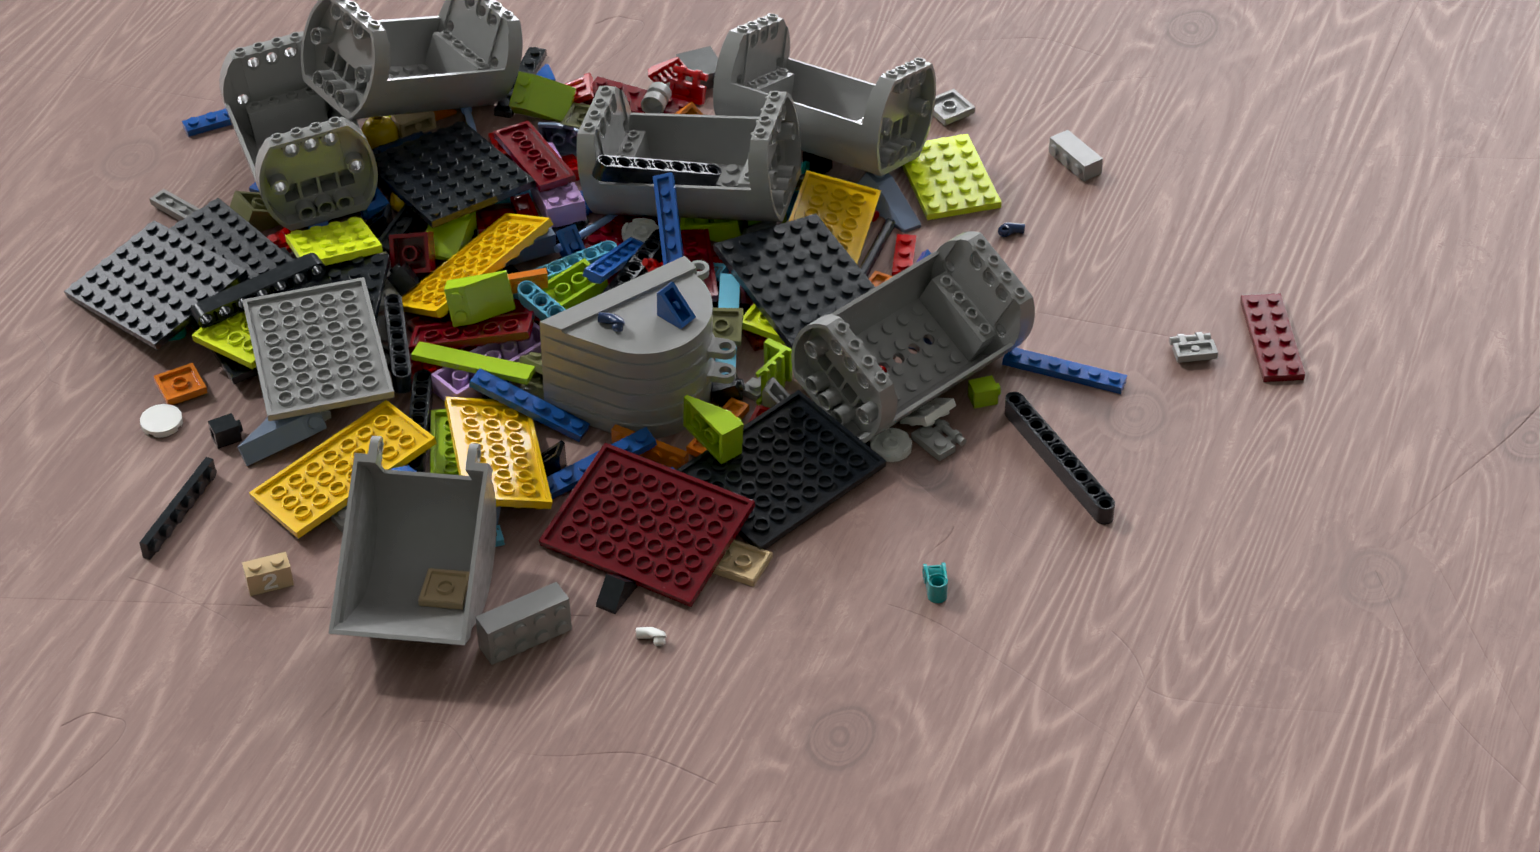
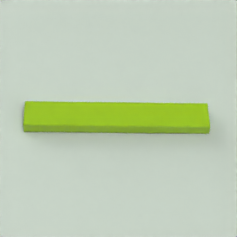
(472, 362)

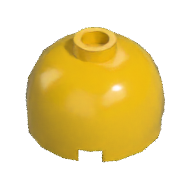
(380, 131)

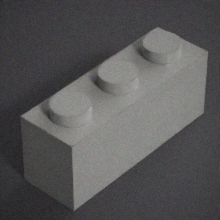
(1075, 155)

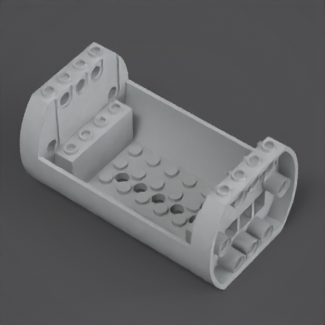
(410, 63)
(837, 114)
(297, 145)
(755, 155)
(954, 297)

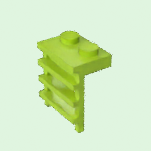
(776, 364)

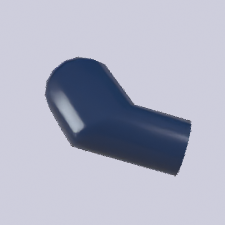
(1009, 228)
(610, 318)

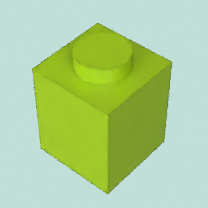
(983, 391)

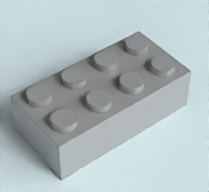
(523, 623)

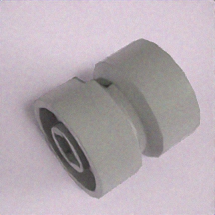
(656, 98)

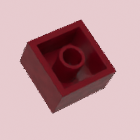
(415, 249)

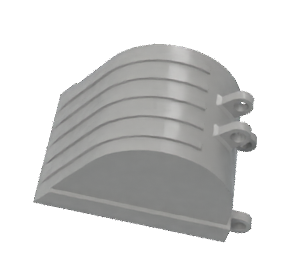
(647, 368)
(397, 531)

